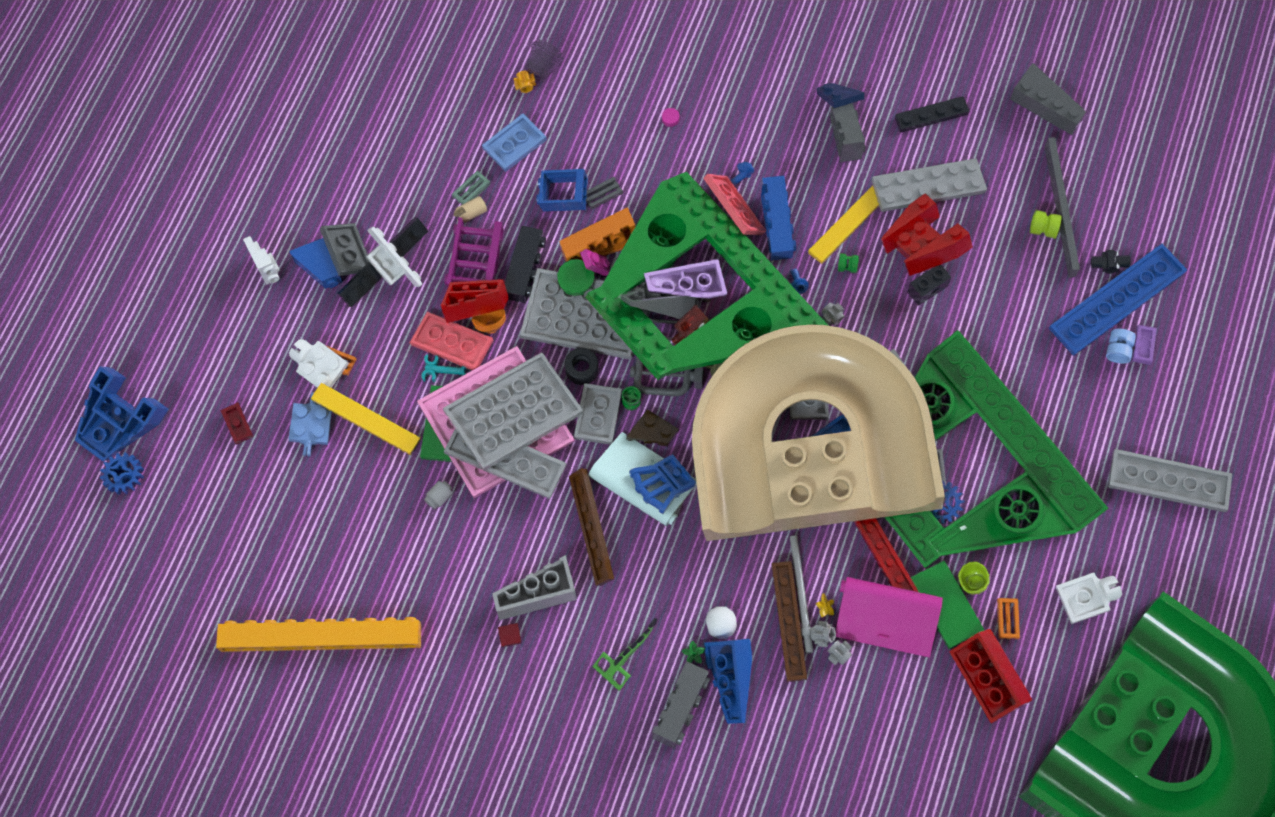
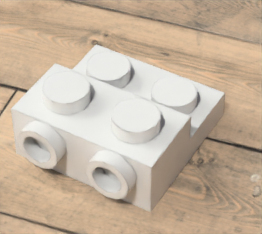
(265, 262)

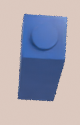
(317, 262)

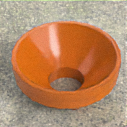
(490, 321)

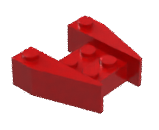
(920, 242)

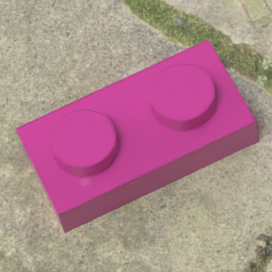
(595, 262)

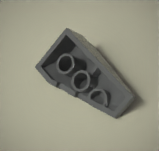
(665, 304)

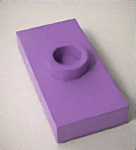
(1144, 344)

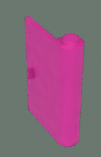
(888, 616)

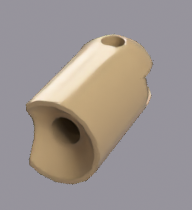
(471, 209)

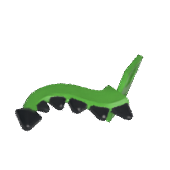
(615, 665)

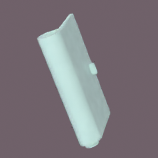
(613, 473)

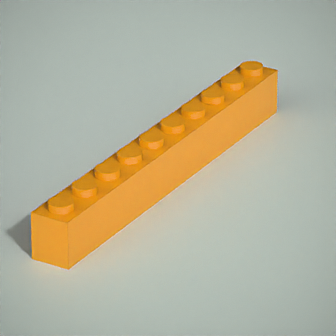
(319, 635)

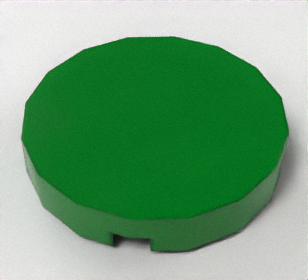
(575, 278)

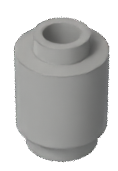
(438, 494)

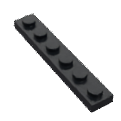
(369, 276)

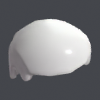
(721, 622)

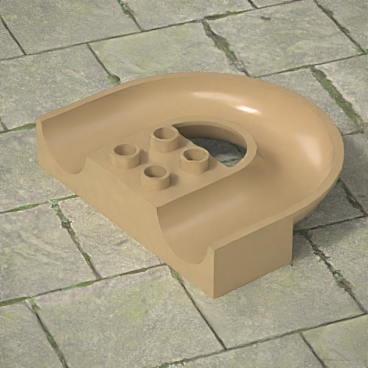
(867, 473)

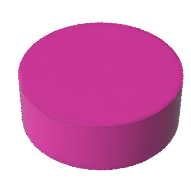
(670, 117)

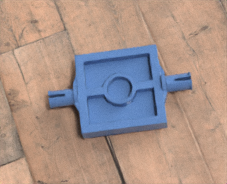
(310, 425)

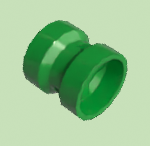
(852, 263)
(631, 393)

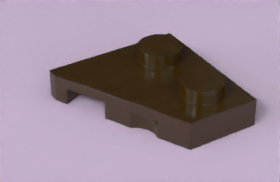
(653, 430)

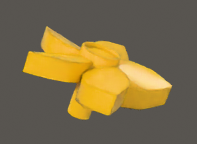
(825, 606)

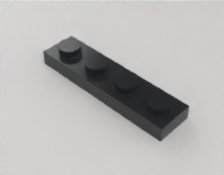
(931, 114)

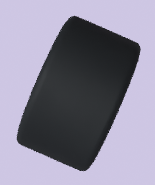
(576, 356)

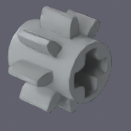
(833, 314)
(823, 634)
(840, 652)

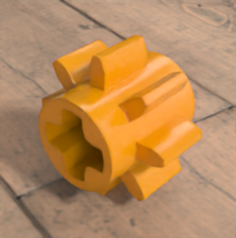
(524, 81)

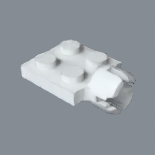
(318, 363)
(1088, 596)

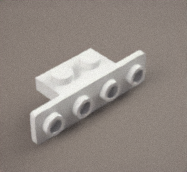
(388, 262)

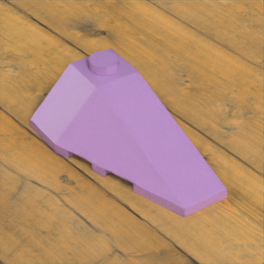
(691, 280)

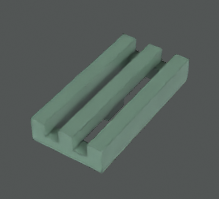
(483, 183)

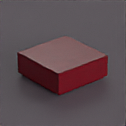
(509, 635)

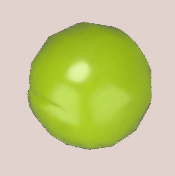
(974, 578)

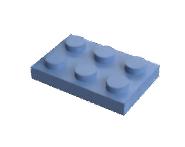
(514, 142)

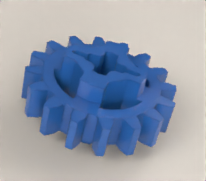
(126, 479)
(949, 495)

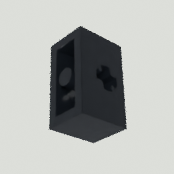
(929, 284)

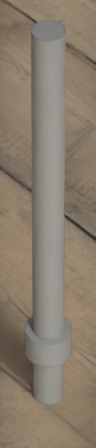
(806, 629)

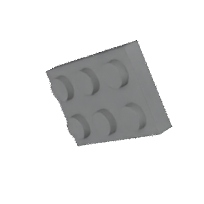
(599, 414)

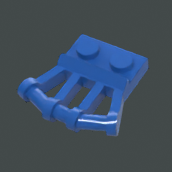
(671, 474)

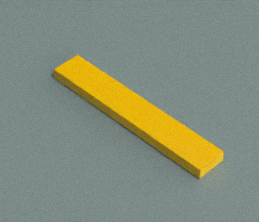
(844, 226)
(365, 418)

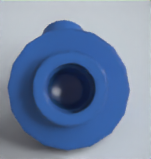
(745, 170)
(800, 284)

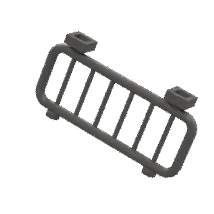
(689, 375)

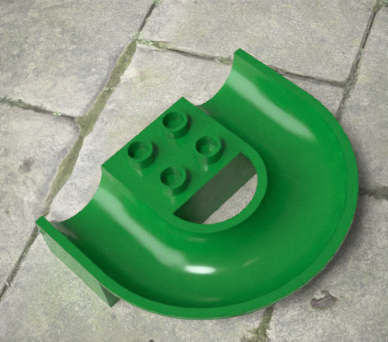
(1134, 708)

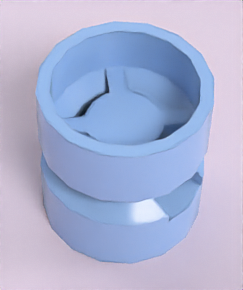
(1120, 346)

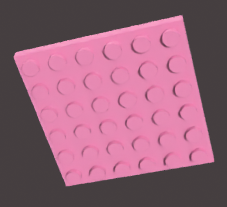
(433, 404)

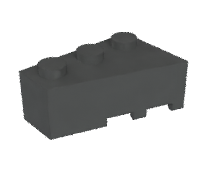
(847, 133)

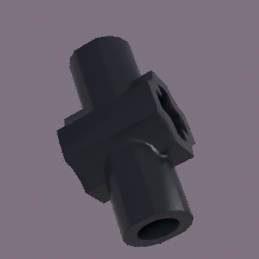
(1110, 261)

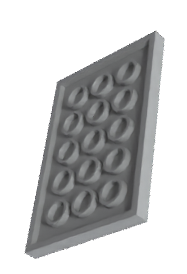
(569, 319)
(512, 411)

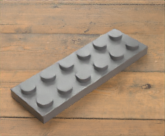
(937, 181)
(524, 468)
(1170, 480)

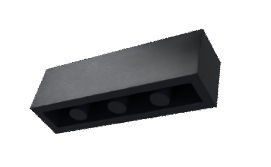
(524, 263)

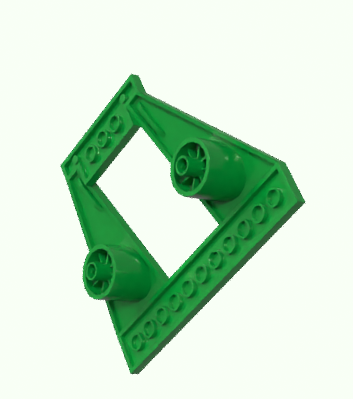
(671, 225)
(1062, 493)

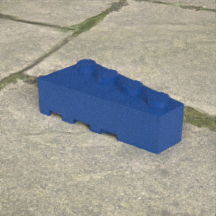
(777, 218)

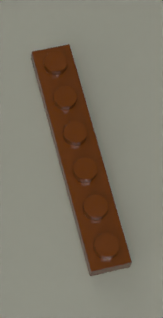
(591, 527)
(789, 621)

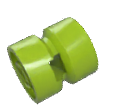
(1045, 224)

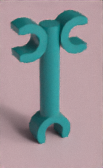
(433, 367)

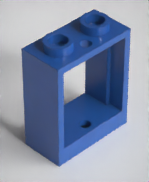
(562, 176)

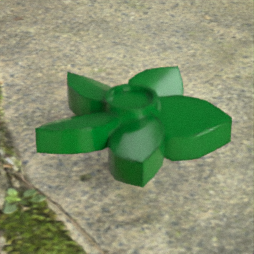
(693, 653)

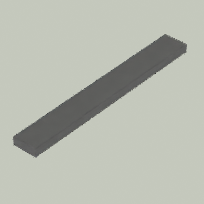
(1062, 207)

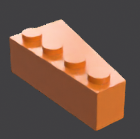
(601, 237)

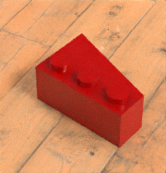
(473, 299)

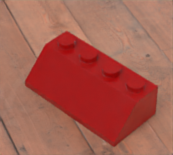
(990, 675)

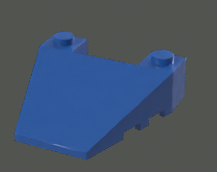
(111, 421)

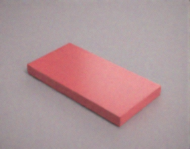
(735, 204)
(451, 341)

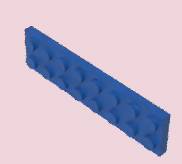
(1117, 299)

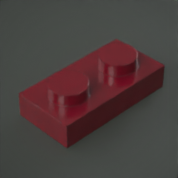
(237, 423)

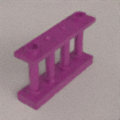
(492, 250)

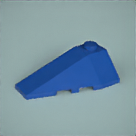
(731, 670)

